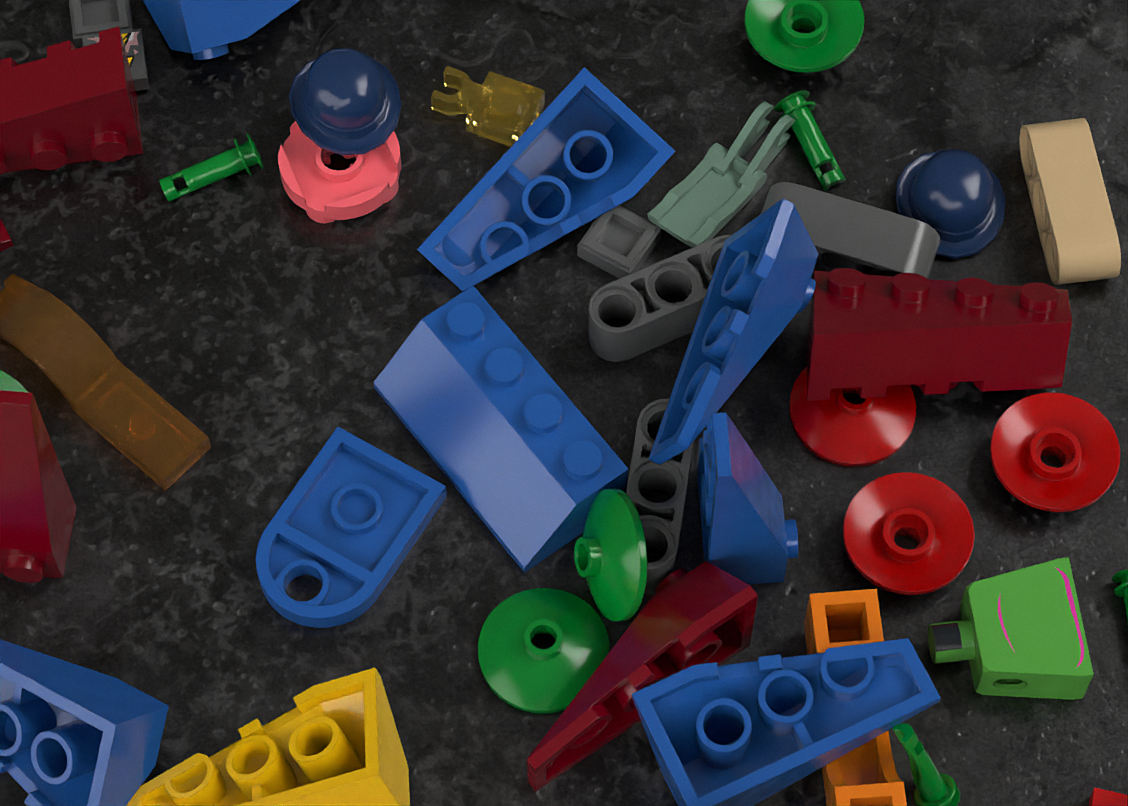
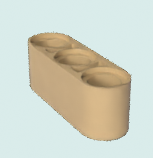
(1069, 201)

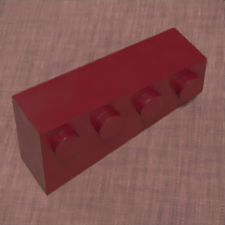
(69, 106)
(933, 334)

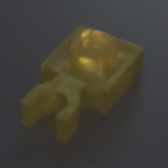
(495, 110)

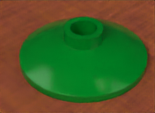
(833, 25)
(613, 555)
(534, 677)

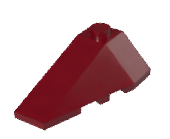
(34, 494)
(686, 623)

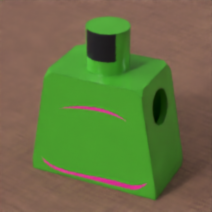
(1020, 634)

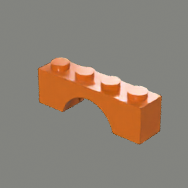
(868, 772)

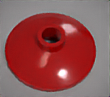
(1061, 428)
(852, 432)
(915, 508)

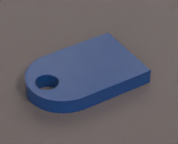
(347, 527)

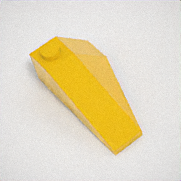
(323, 752)

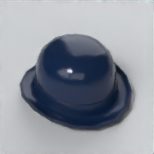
(345, 102)
(954, 197)

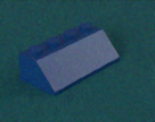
(499, 428)

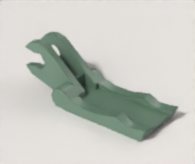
(721, 182)

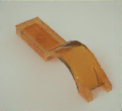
(98, 384)

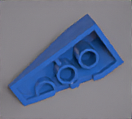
(209, 25)
(556, 177)
(749, 302)
(741, 508)
(768, 722)
(74, 731)

